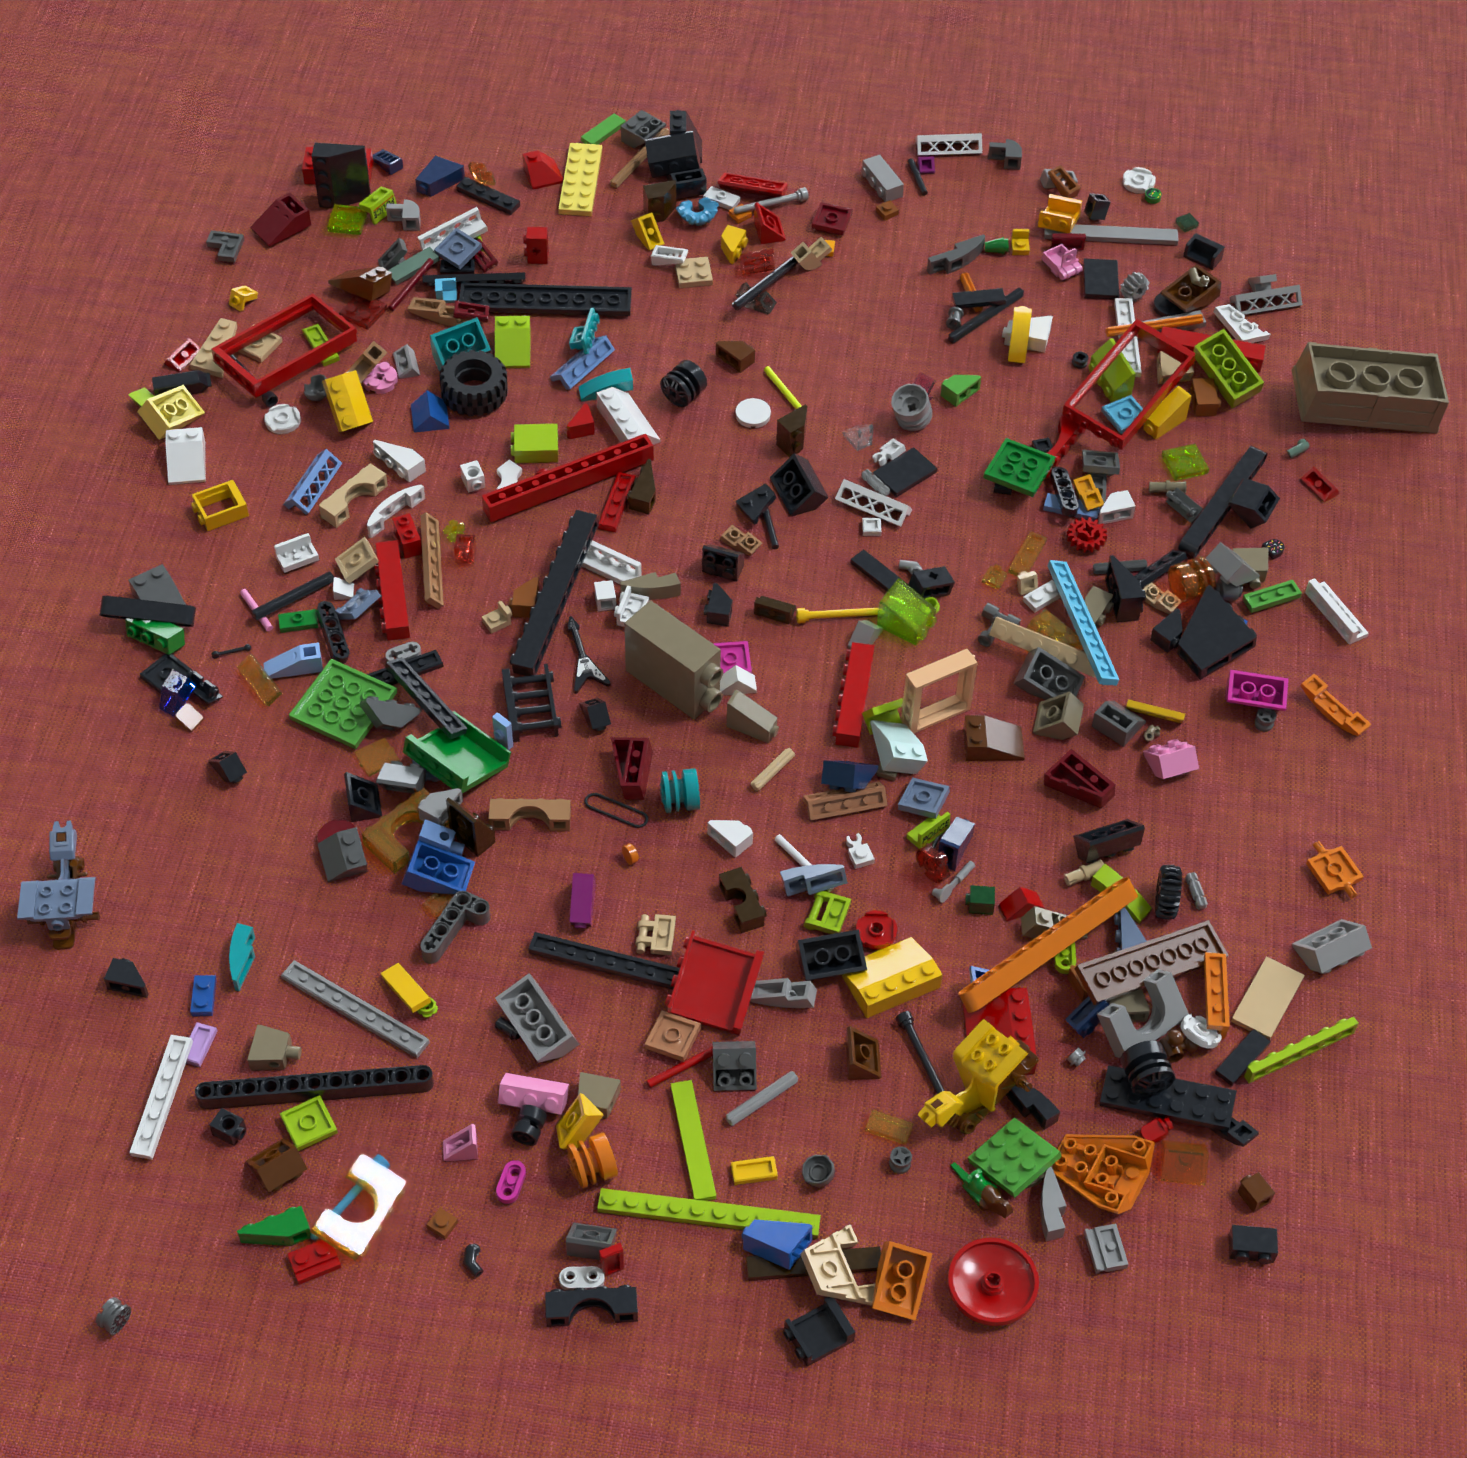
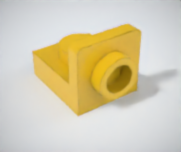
(1020, 242)
(240, 296)

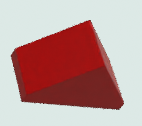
(581, 424)
(1019, 903)

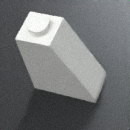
(1038, 333)

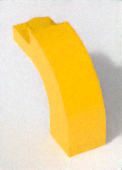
(1019, 334)

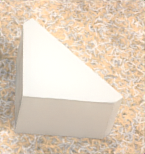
(737, 679)

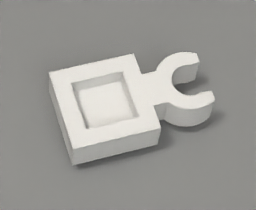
(889, 451)
(858, 853)

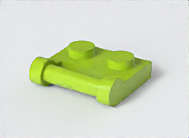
(834, 913)

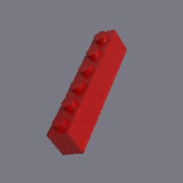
(1253, 352)
(392, 591)
(854, 694)

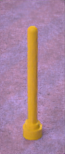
(804, 615)

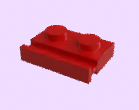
(313, 1261)

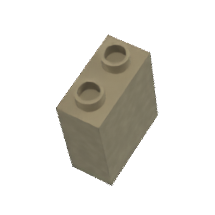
(673, 660)

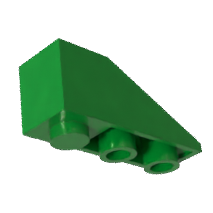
(157, 634)
(280, 1229)

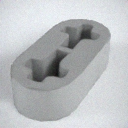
(404, 651)

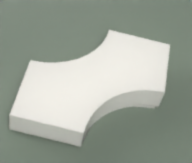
(509, 473)

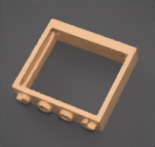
(919, 719)

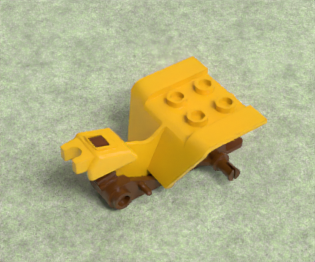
(989, 1070)

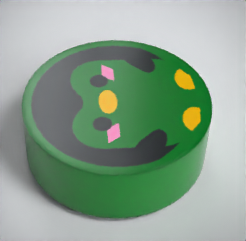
(1153, 195)

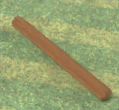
(634, 162)

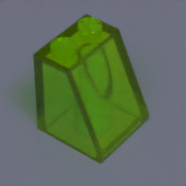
(906, 613)

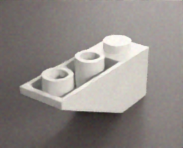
(403, 460)

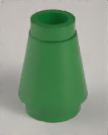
(997, 245)

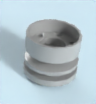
(912, 407)

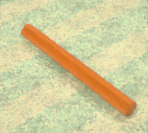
(1158, 324)

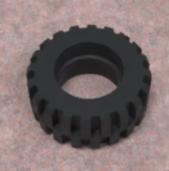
(469, 367)

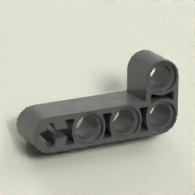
(433, 945)

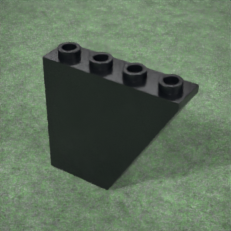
(1214, 635)

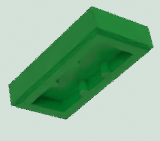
(298, 620)

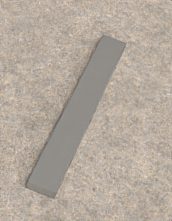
(1123, 234)
(355, 1009)

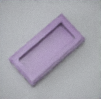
(202, 1039)

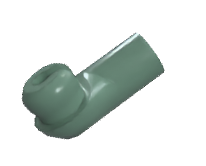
(1301, 447)

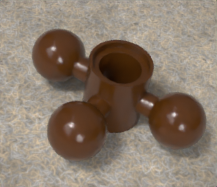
(1174, 1045)

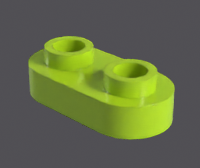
(1068, 957)

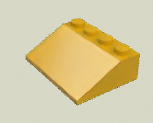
(894, 977)

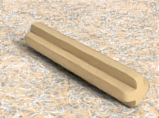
(772, 769)

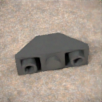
(388, 713)

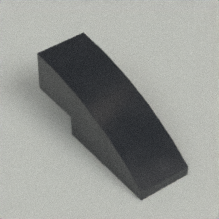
(1035, 1104)

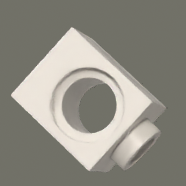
(472, 476)

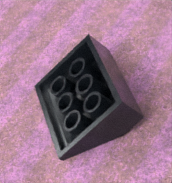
(340, 174)

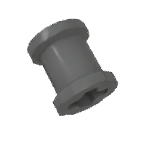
(954, 318)

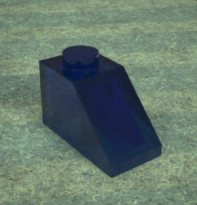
(175, 692)

